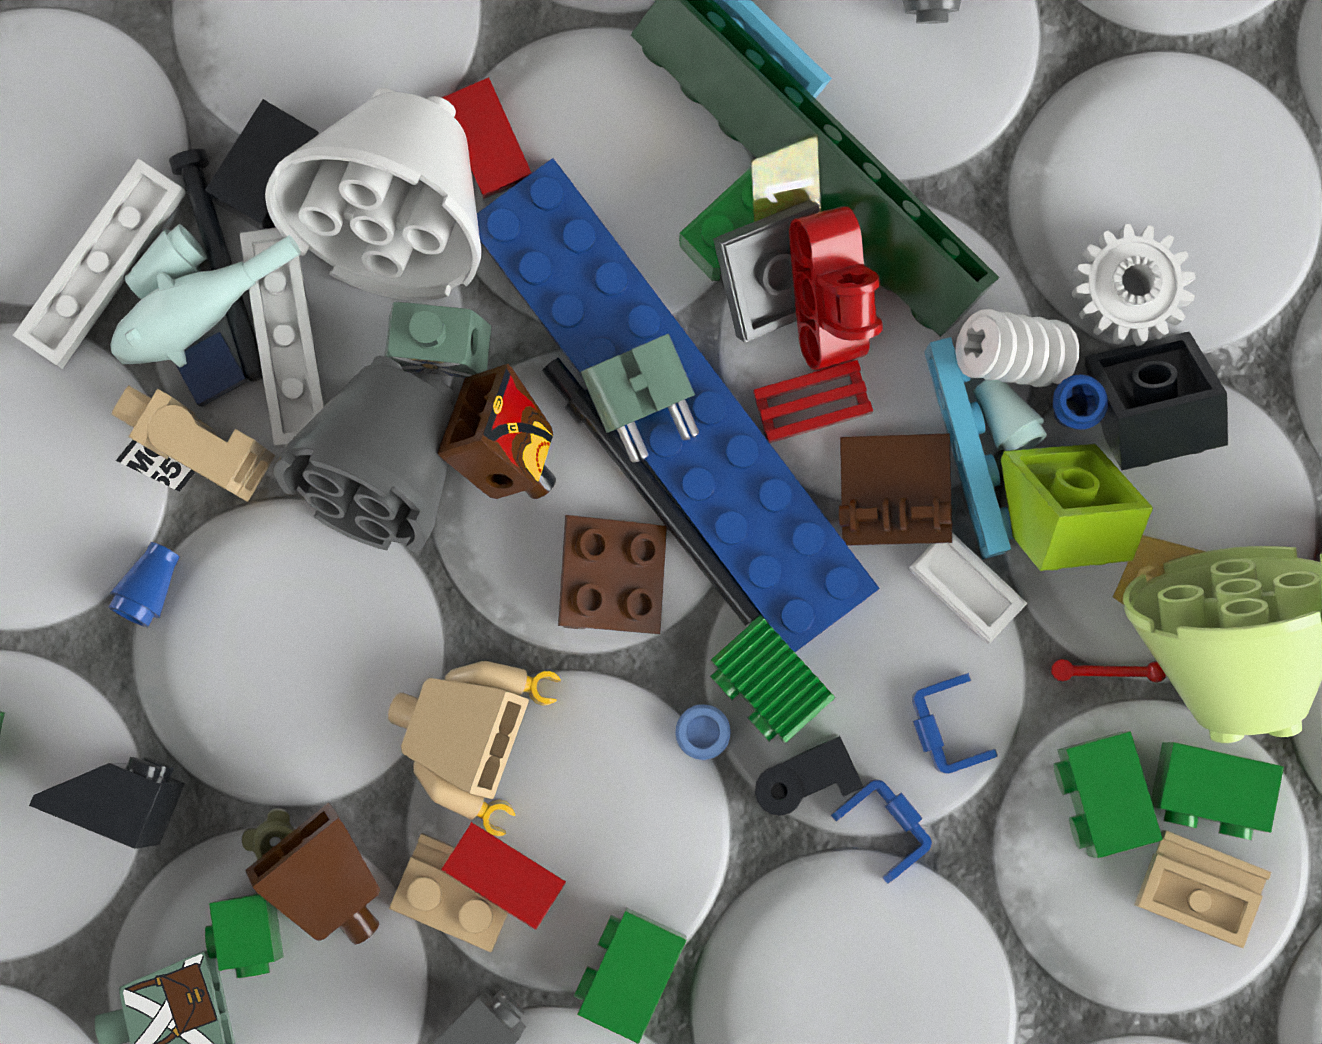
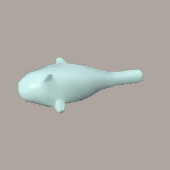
(189, 307)

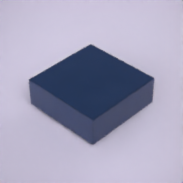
(211, 370)

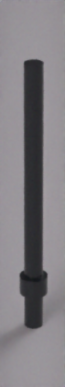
(583, 411)

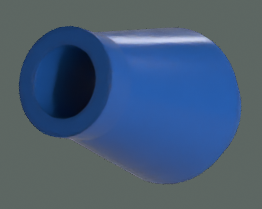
(1087, 394)
(145, 586)

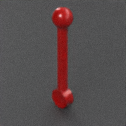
(1063, 670)

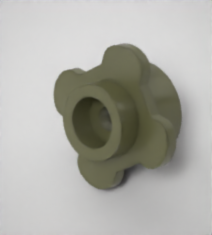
(259, 838)

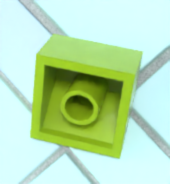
(1072, 507)

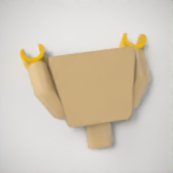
(465, 732)

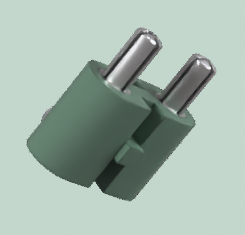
(639, 385)

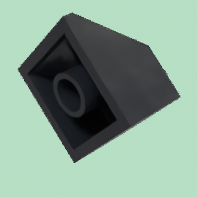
(1160, 401)
(117, 801)

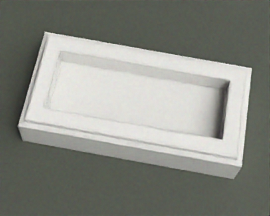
(968, 587)

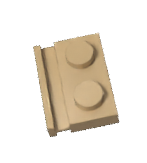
(1202, 889)
(442, 901)

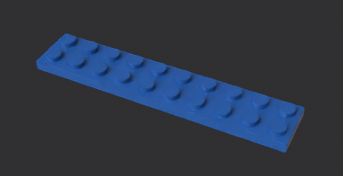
(726, 475)

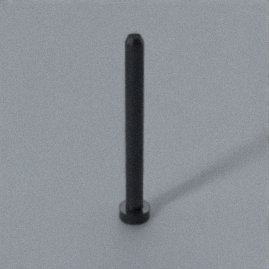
(191, 166)

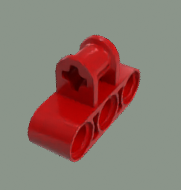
(832, 288)

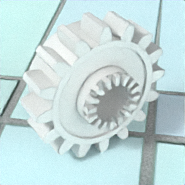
(1151, 263)

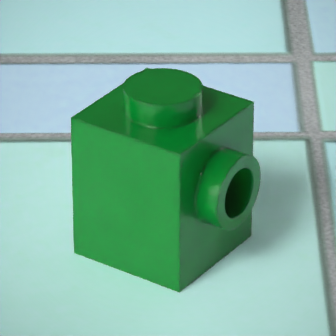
(244, 935)

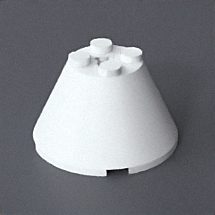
(384, 198)

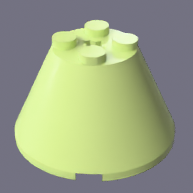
(1236, 636)

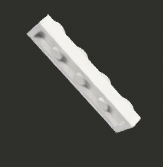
(99, 263)
(284, 341)

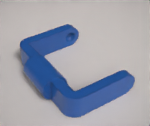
(929, 732)
(902, 812)

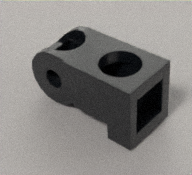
(788, 782)

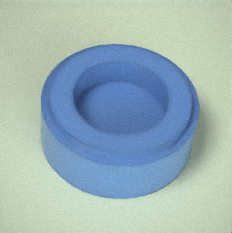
(703, 732)

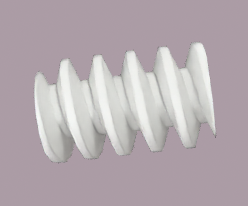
(1016, 348)

